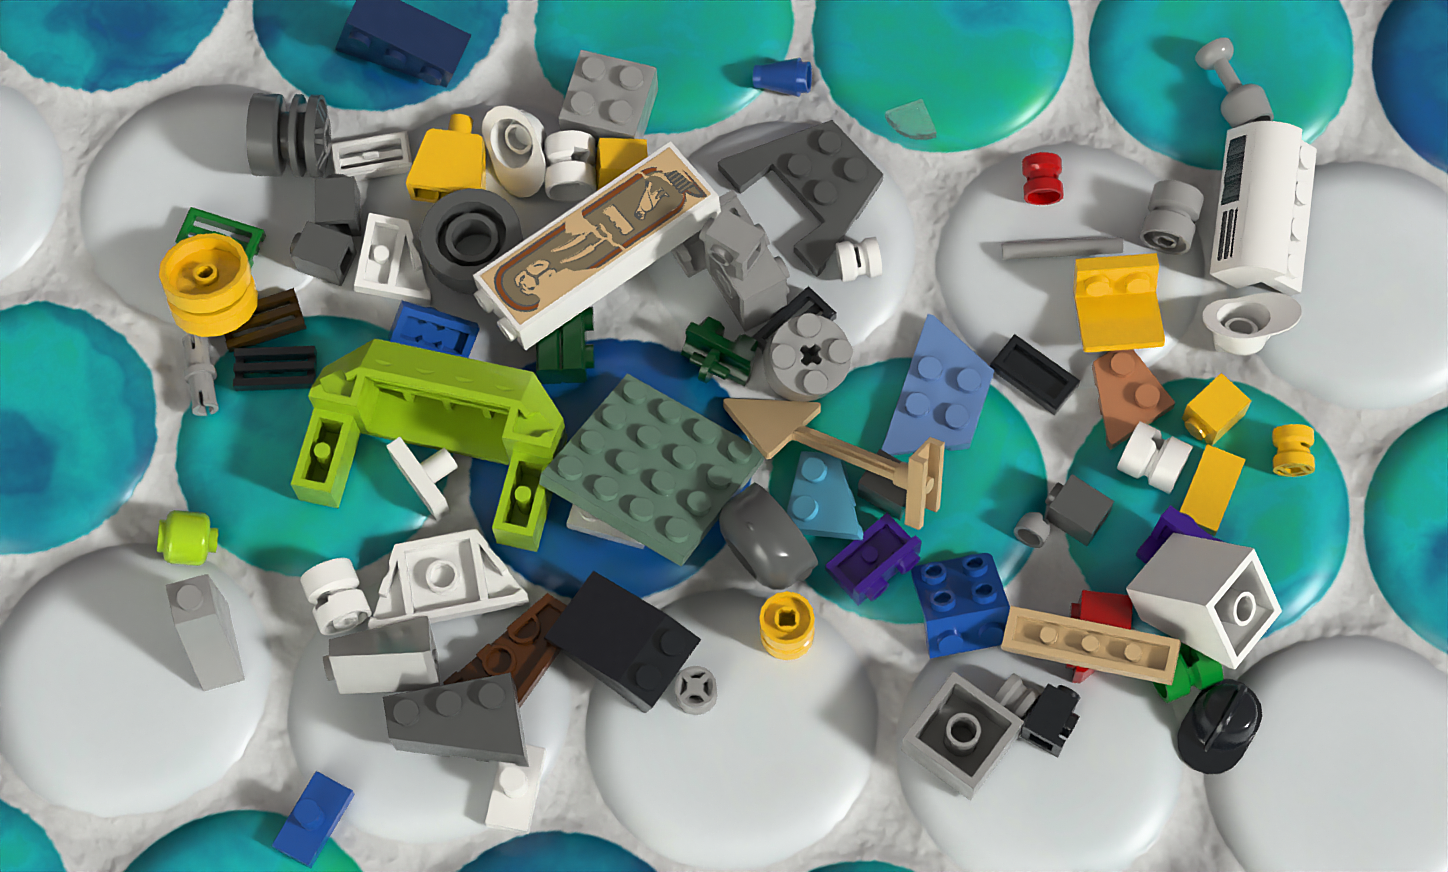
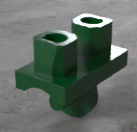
(718, 355)

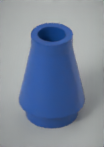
(785, 76)

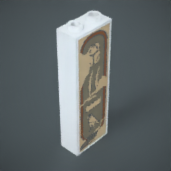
(596, 246)

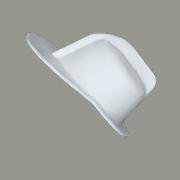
(516, 149)
(1247, 322)

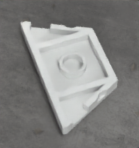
(445, 581)

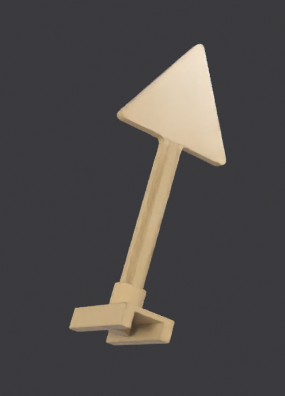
(776, 422)

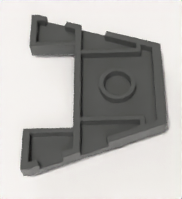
(823, 172)

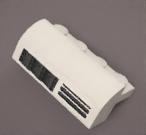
(1264, 207)

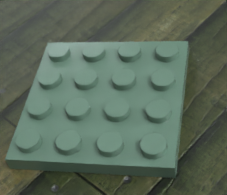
(652, 469)

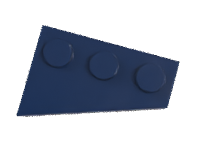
(403, 40)

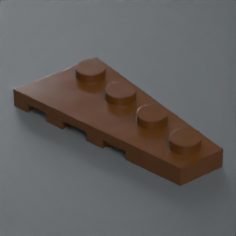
(518, 650)

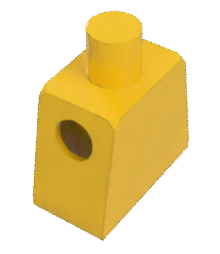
(448, 161)

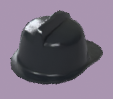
(1219, 727)

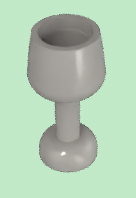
(1243, 102)

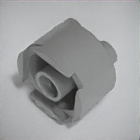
(829, 360)

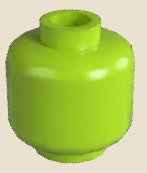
(186, 538)

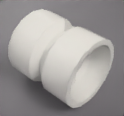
(570, 166)
(1154, 457)
(334, 592)

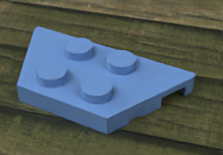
(940, 393)

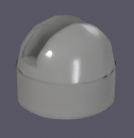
(1032, 529)

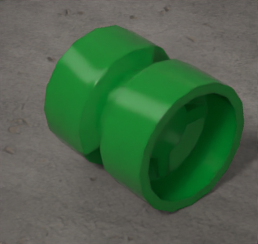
(1201, 674)

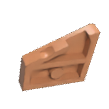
(1127, 394)

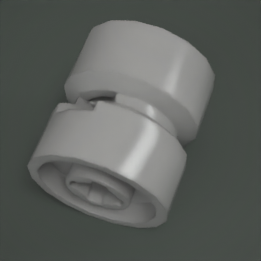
(1172, 217)

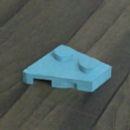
(822, 498)

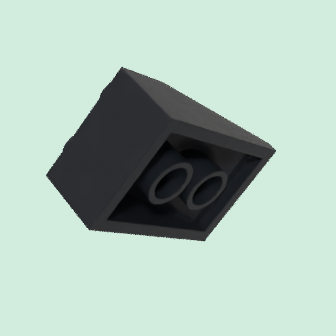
(622, 640)

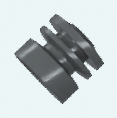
(295, 135)

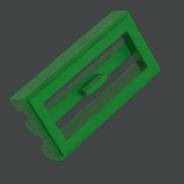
(254, 233)

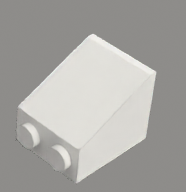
(1206, 596)

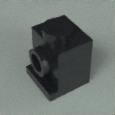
(1052, 718)

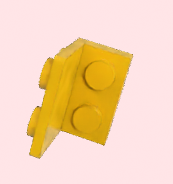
(1118, 302)

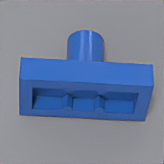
(433, 330)
(313, 819)

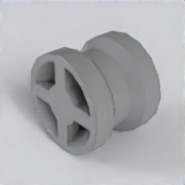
(692, 682)
(1017, 697)

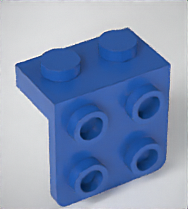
(961, 604)

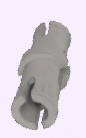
(200, 375)

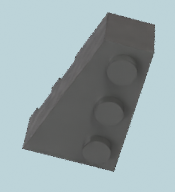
(460, 720)

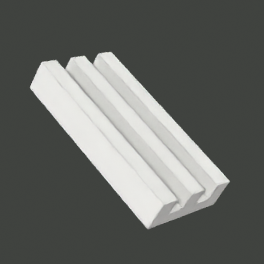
(374, 163)

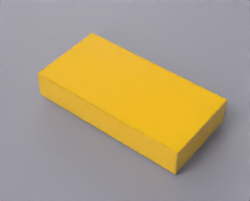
(1212, 488)

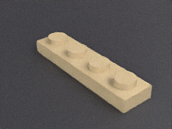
(1091, 645)

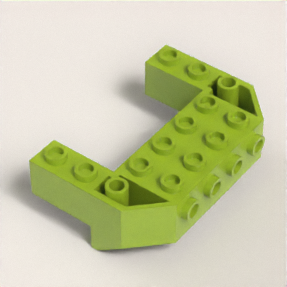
(434, 404)

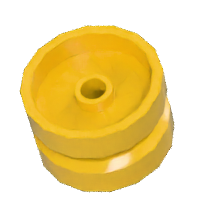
(208, 284)

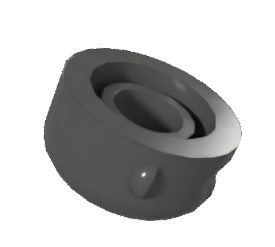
(460, 216)
(766, 539)

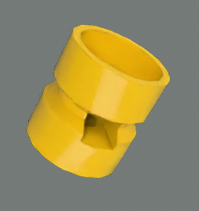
(787, 625)

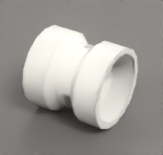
(867, 255)

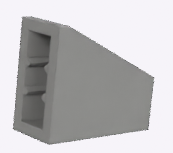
(206, 631)
(384, 659)

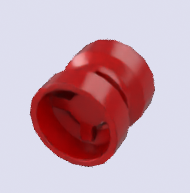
(1042, 175)

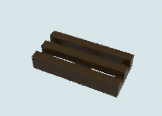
(271, 332)

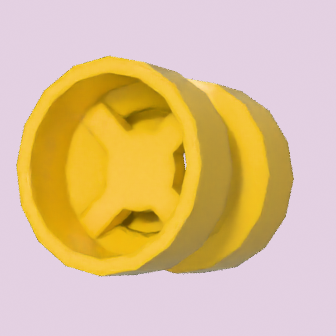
(1293, 450)

